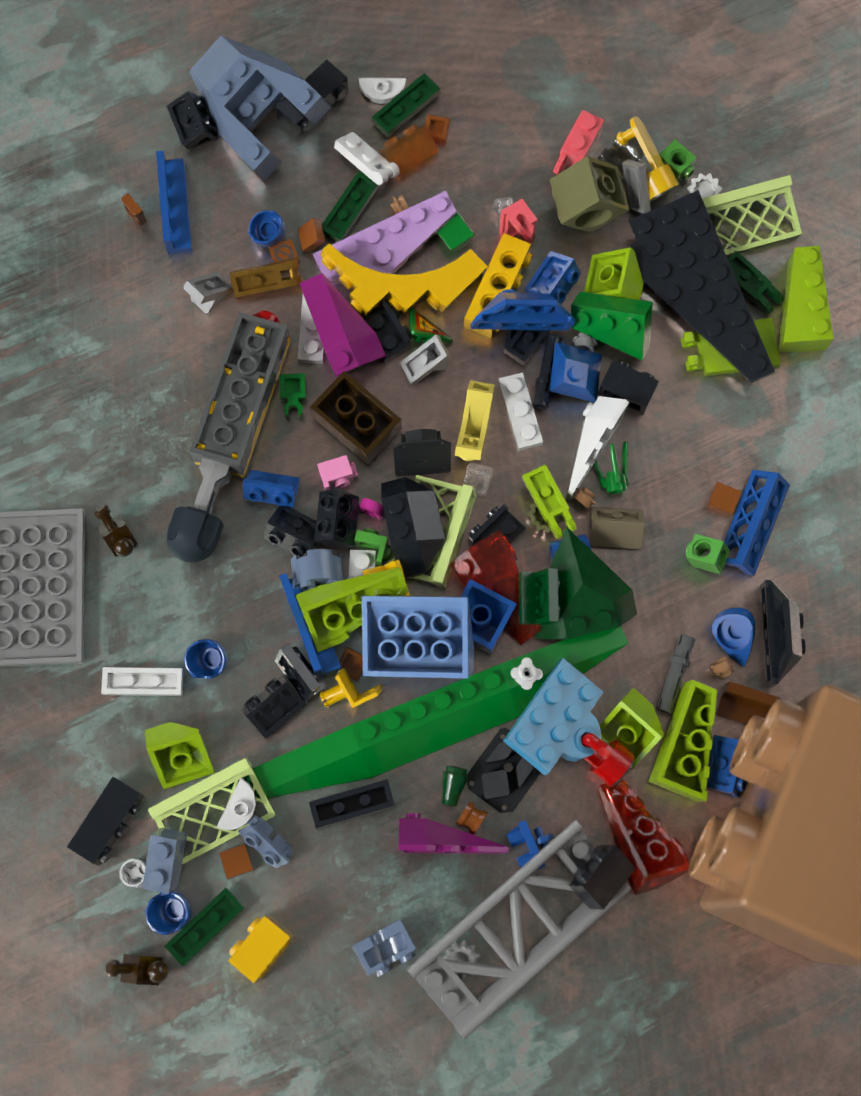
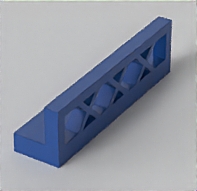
(174, 204)
(759, 521)
(323, 662)

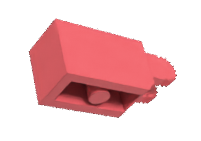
(580, 140)

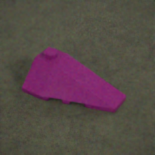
(343, 332)
(428, 836)

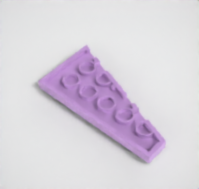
(393, 240)

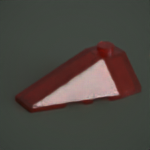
(494, 567)
(642, 839)

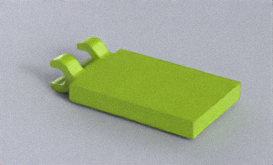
(716, 364)

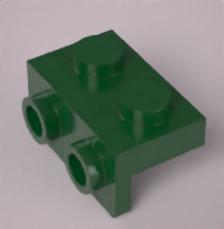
(539, 597)

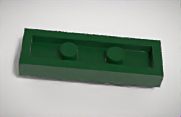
(406, 105)
(349, 207)
(204, 927)

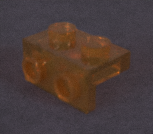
(410, 148)

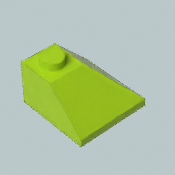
(615, 274)
(633, 725)
(177, 754)

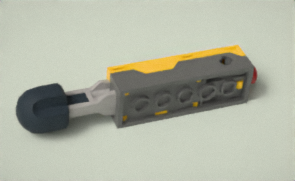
(230, 427)

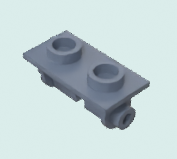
(256, 835)

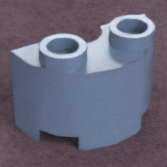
(316, 569)
(385, 947)

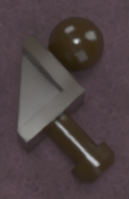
(115, 532)
(138, 969)

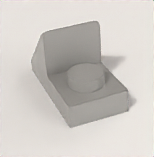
(208, 290)
(425, 359)

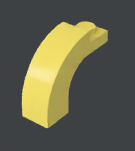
(475, 421)

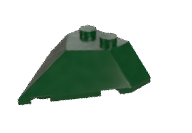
(589, 593)

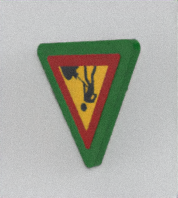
(424, 328)

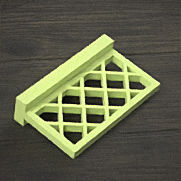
(749, 195)
(453, 530)
(201, 790)

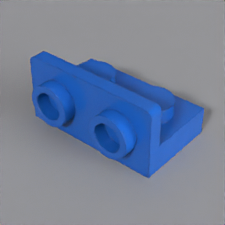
(555, 276)
(271, 488)
(719, 762)

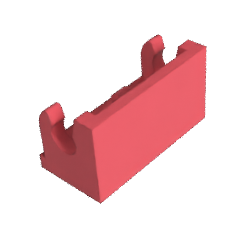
(518, 221)

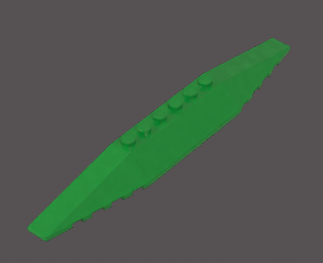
(427, 721)

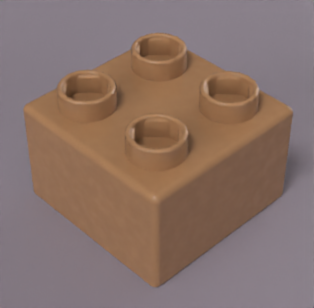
(793, 845)

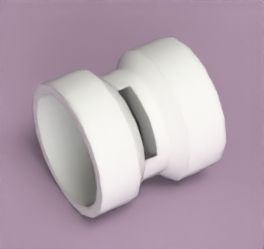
(130, 872)

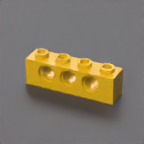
(508, 251)

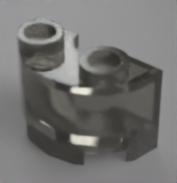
(622, 153)

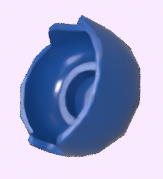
(267, 228)
(206, 659)
(168, 912)

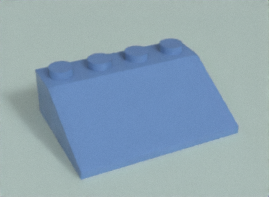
(417, 637)

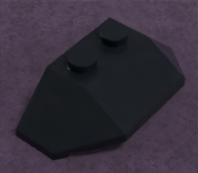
(412, 524)
(780, 632)

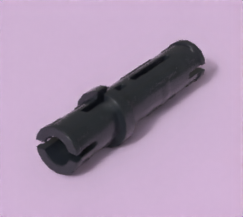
(543, 382)

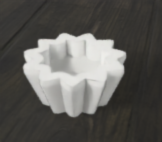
(705, 185)
(462, 952)

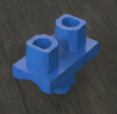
(523, 834)

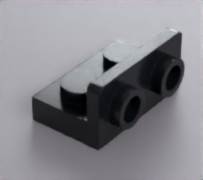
(191, 119)
(391, 334)
(497, 520)
(291, 531)
(299, 672)
(273, 706)

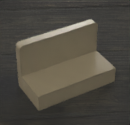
(616, 528)

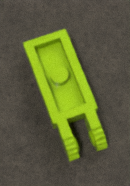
(548, 499)

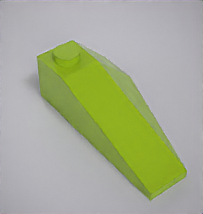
(336, 607)

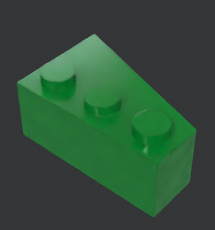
(614, 321)

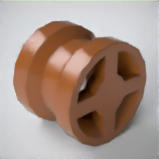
(471, 818)

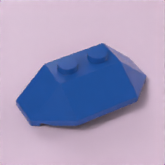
(523, 312)

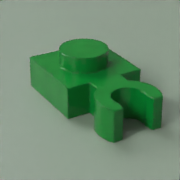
(293, 390)

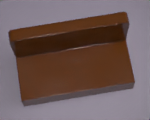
(742, 703)

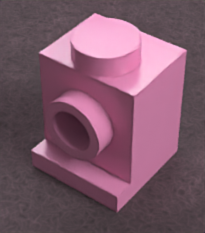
(337, 472)

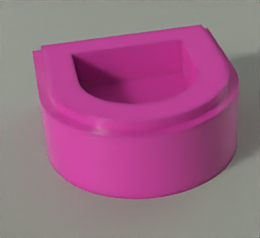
(371, 508)

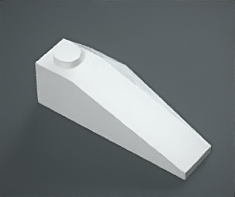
(599, 426)

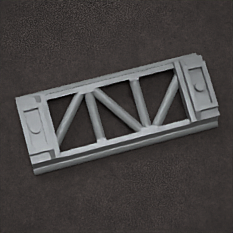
(438, 974)

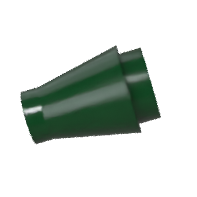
(453, 783)

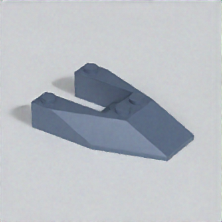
(242, 89)

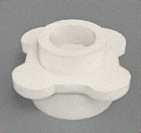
(521, 678)

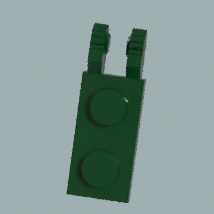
(754, 283)

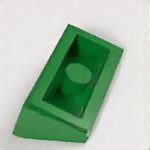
(456, 233)

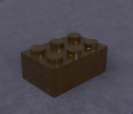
(356, 417)

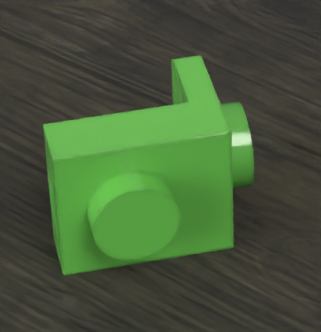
(371, 540)

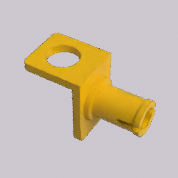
(347, 690)

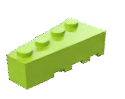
(805, 307)
(687, 743)

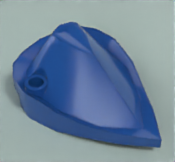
(735, 632)

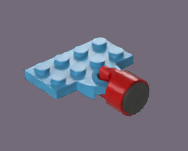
(562, 725)

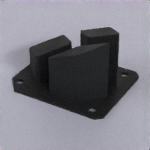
(422, 445)
(494, 783)

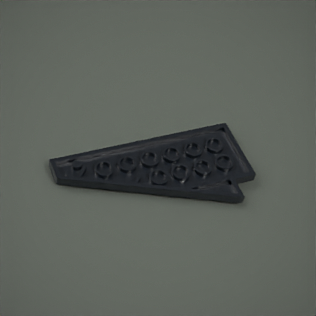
(692, 275)

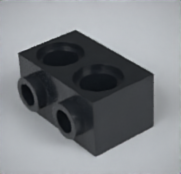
(336, 519)

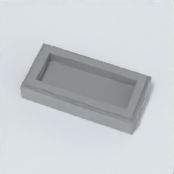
(636, 186)

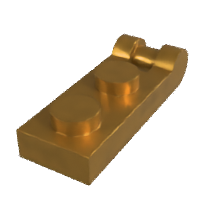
(265, 277)

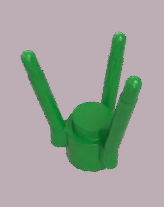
(616, 480)

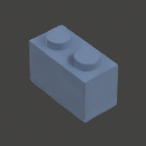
(164, 860)

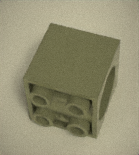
(589, 194)

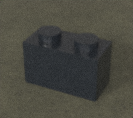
(628, 384)
(601, 876)

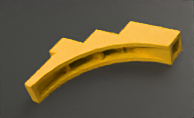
(403, 291)

